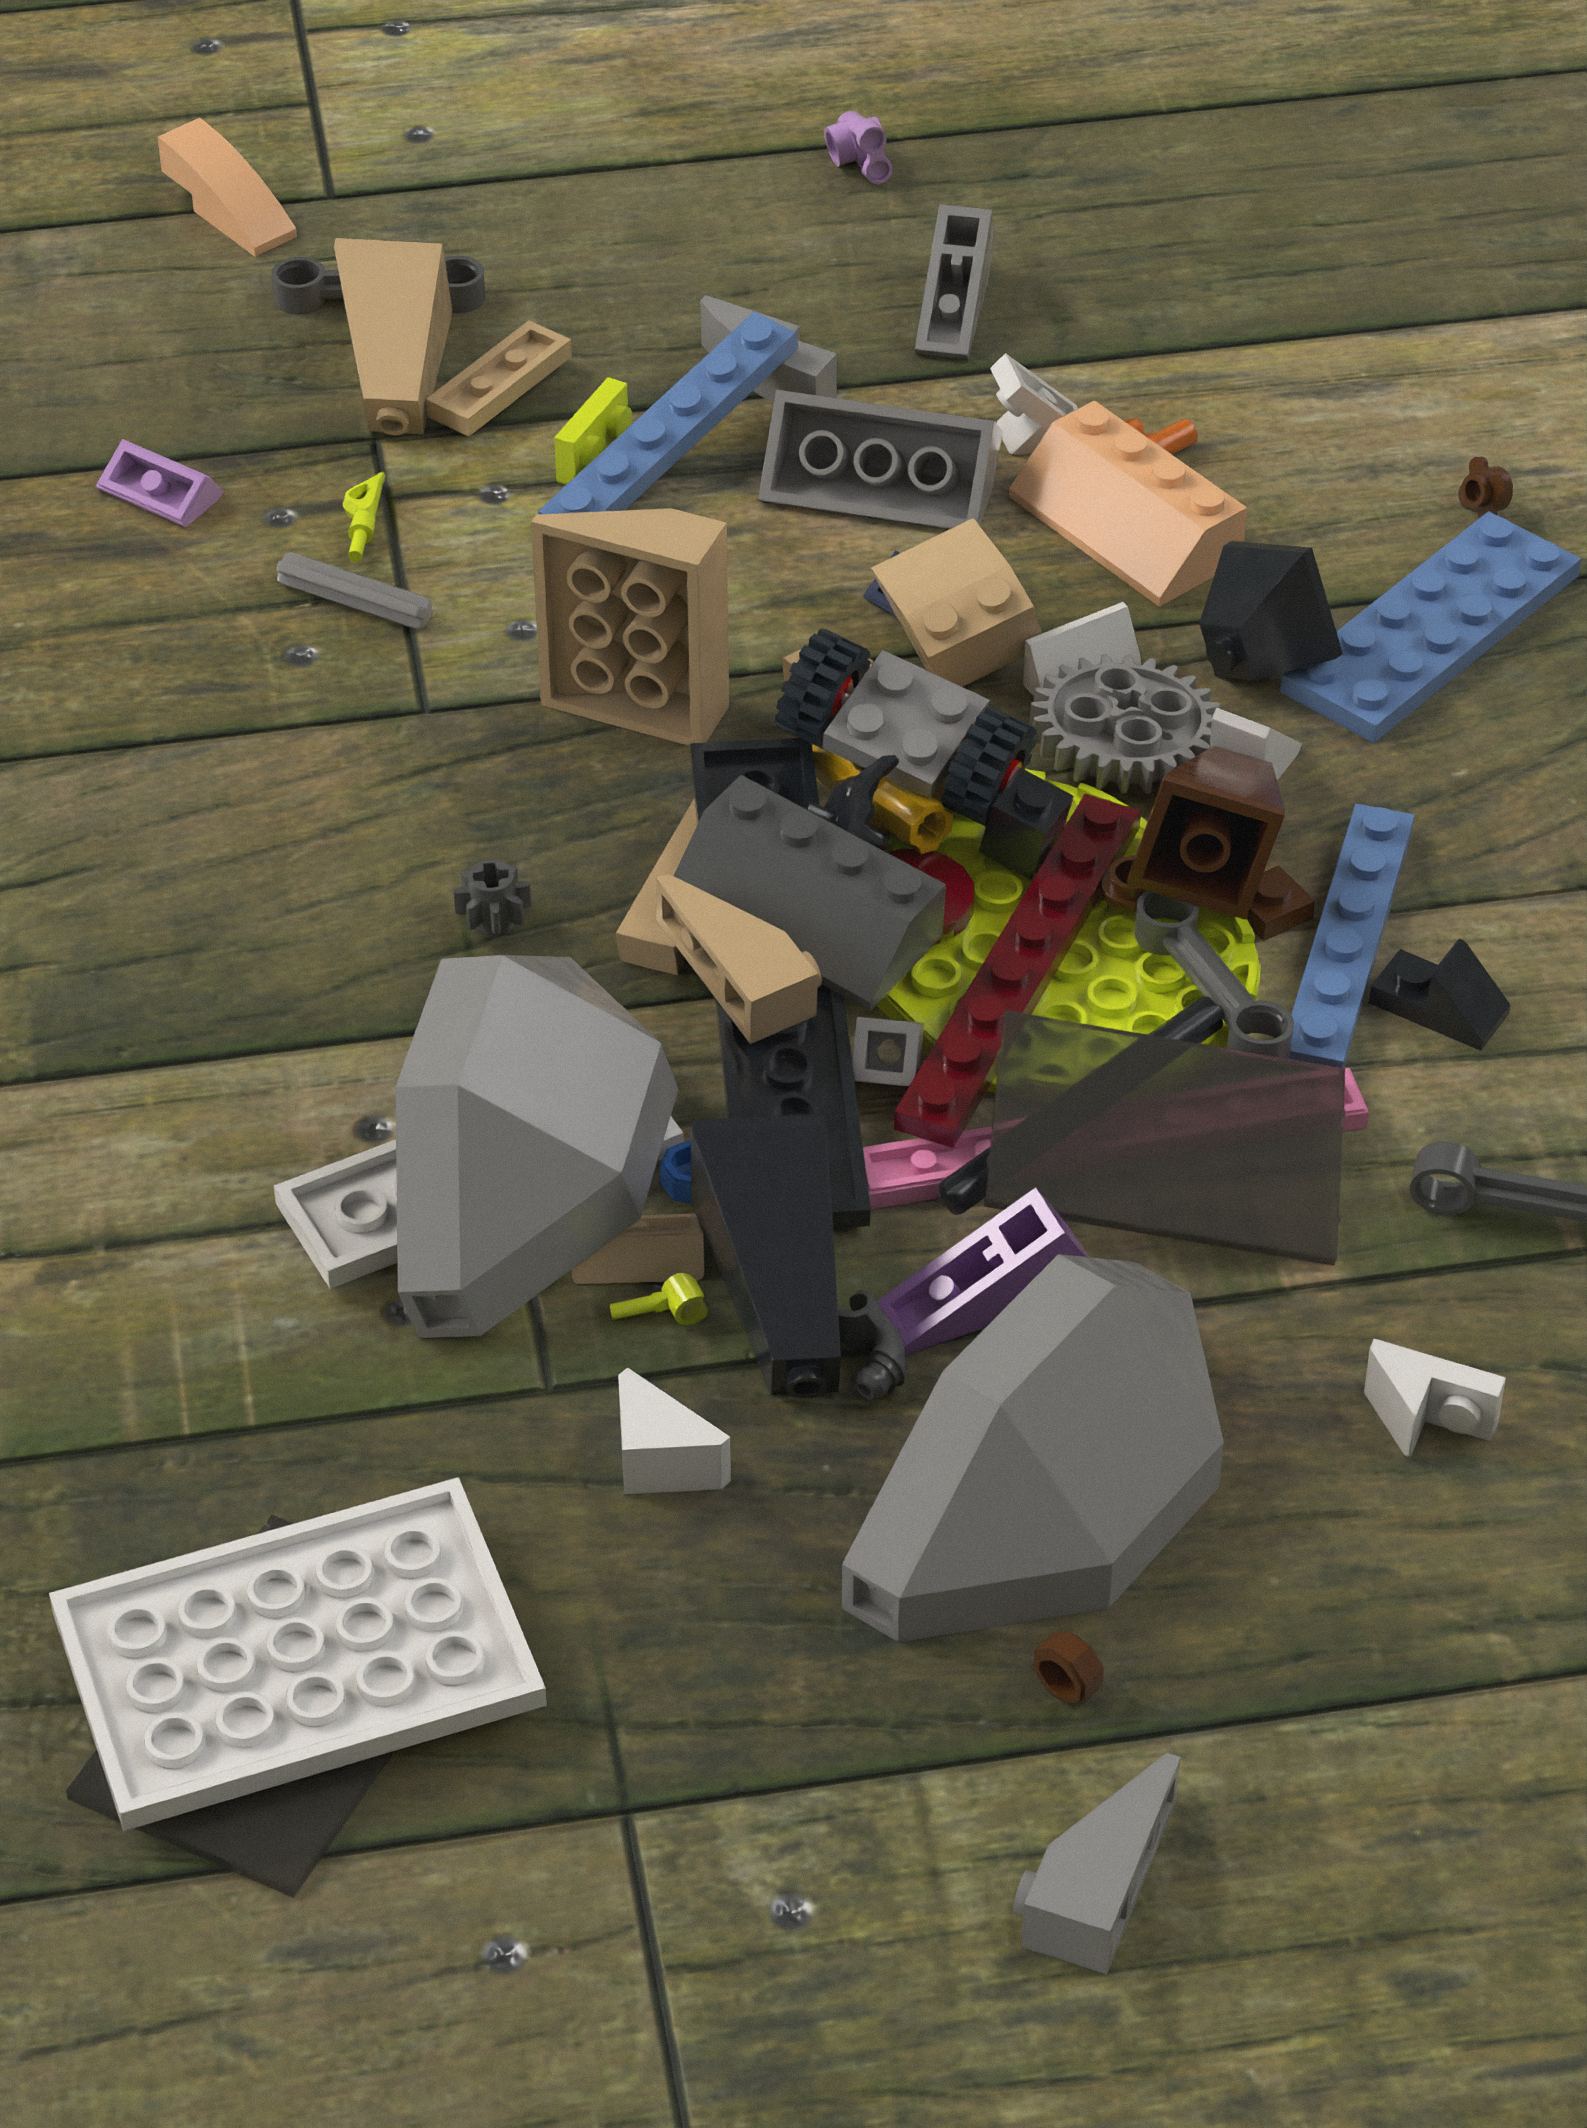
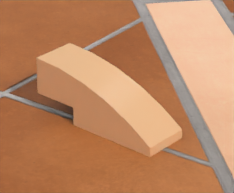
(224, 187)

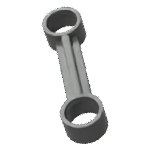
(305, 286)
(1211, 975)
(1488, 1186)

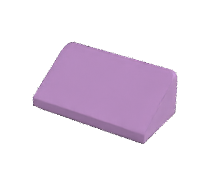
(158, 484)

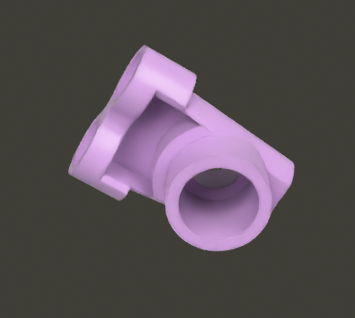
(859, 141)

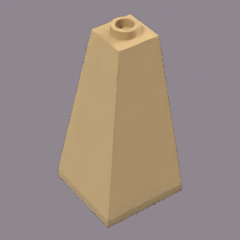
(397, 326)

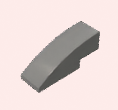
(805, 371)

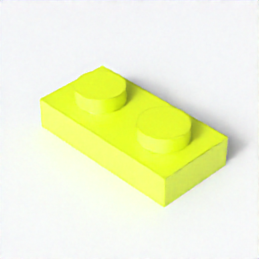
(592, 429)

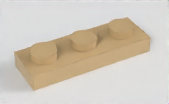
(498, 378)

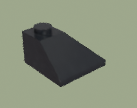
(1267, 612)

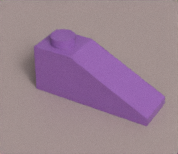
(979, 1274)

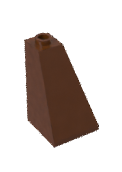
(1211, 832)

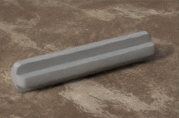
(354, 590)

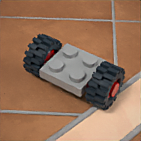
(905, 714)

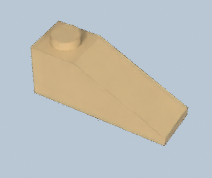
(740, 959)

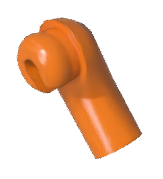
(1172, 438)

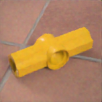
(902, 812)

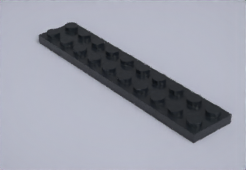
(810, 1063)

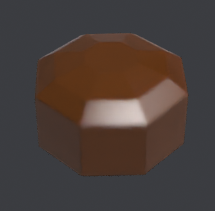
(1068, 1667)

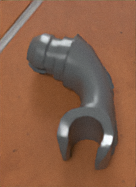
(871, 1326)

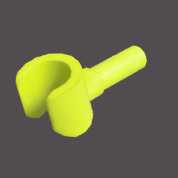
(679, 1294)

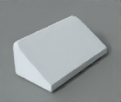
(1088, 638)

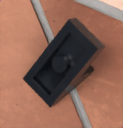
(1447, 997)

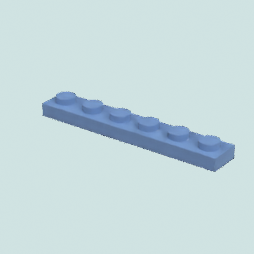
(678, 419)
(1349, 935)

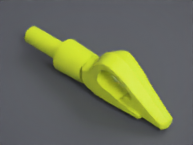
(361, 506)

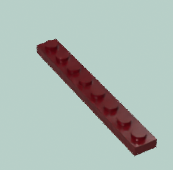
(1016, 971)

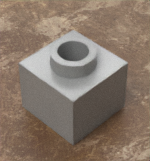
(868, 1038)

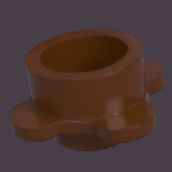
(1485, 487)

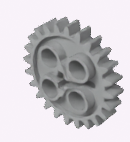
(1121, 721)

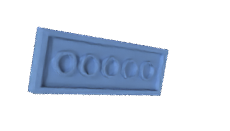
(1433, 626)

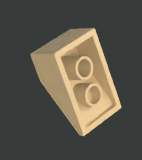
(959, 604)

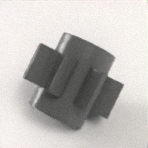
(492, 897)

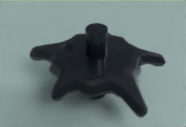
(852, 805)

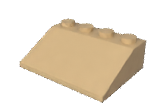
(634, 619)

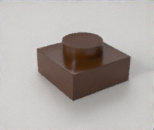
(1279, 904)

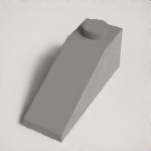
(955, 281)
(1096, 1871)

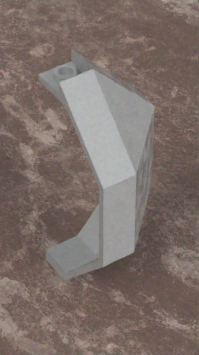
(518, 1136)
(1044, 1460)

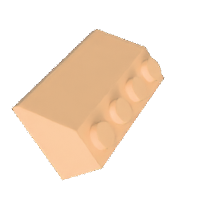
(1128, 503)

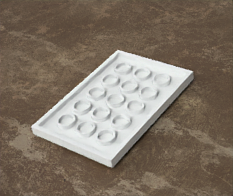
(294, 1652)

